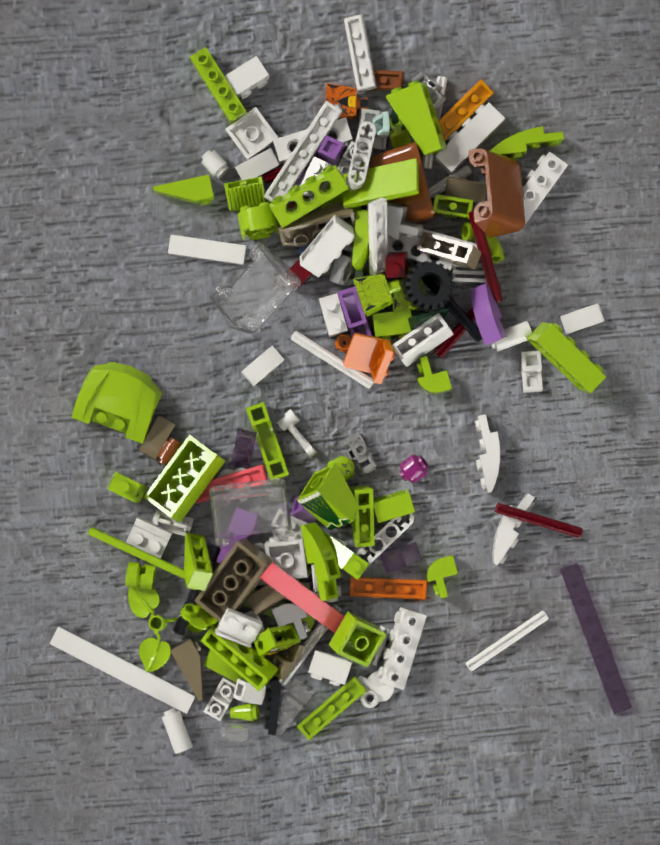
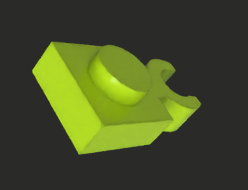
(399, 135)

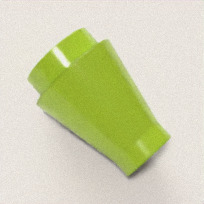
(245, 712)

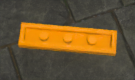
(464, 108)

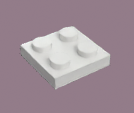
(251, 133)

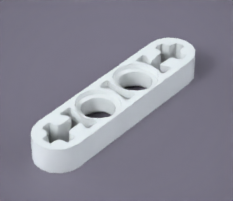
(361, 155)
(387, 541)

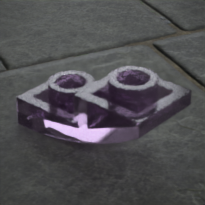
(243, 449)

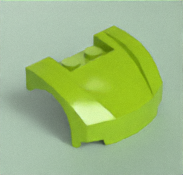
(118, 399)

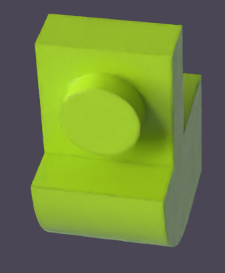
(430, 382)
(438, 570)

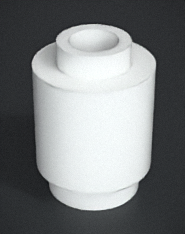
(214, 163)

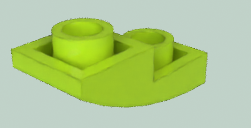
(218, 665)

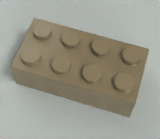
(234, 579)

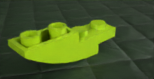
(517, 144)
(321, 554)

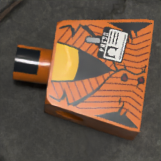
(345, 99)

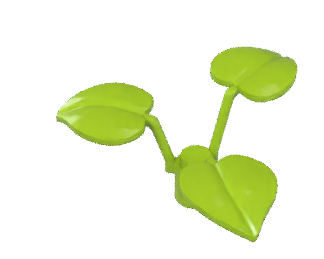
(152, 651)

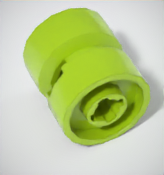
(140, 575)

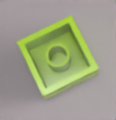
(357, 639)

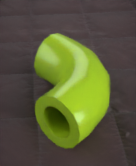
(494, 244)

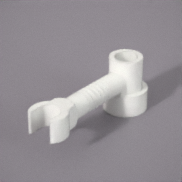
(289, 422)

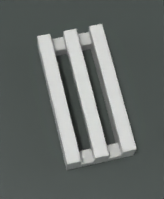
(465, 272)

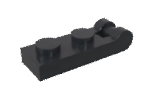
(273, 705)

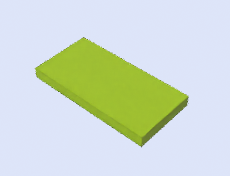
(385, 182)

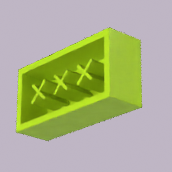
(567, 357)
(184, 479)

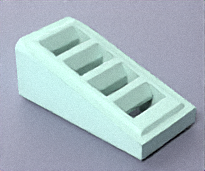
(382, 125)

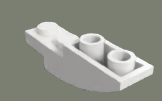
(490, 461)
(505, 535)

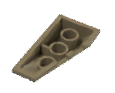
(306, 229)

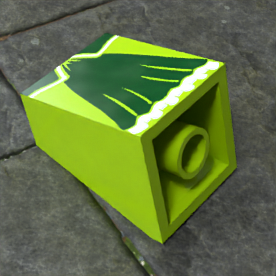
(329, 498)

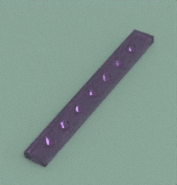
(595, 638)

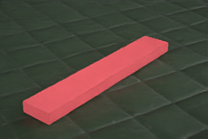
(302, 597)

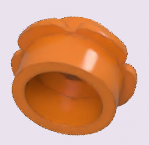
(339, 343)

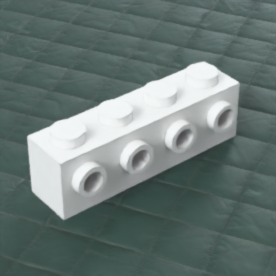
(541, 182)
(401, 648)

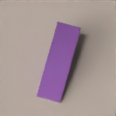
(353, 311)
(487, 314)

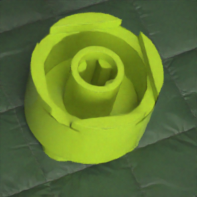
(257, 221)

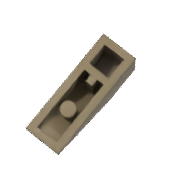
(450, 250)
(190, 663)

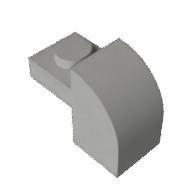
(396, 222)
(291, 613)

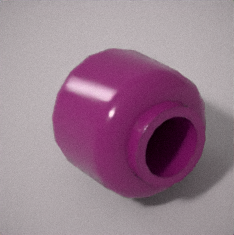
(413, 468)

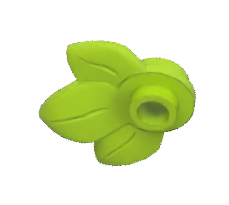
(198, 616)

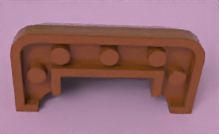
(505, 203)
(419, 205)

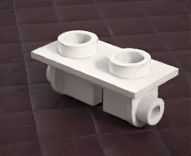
(168, 523)

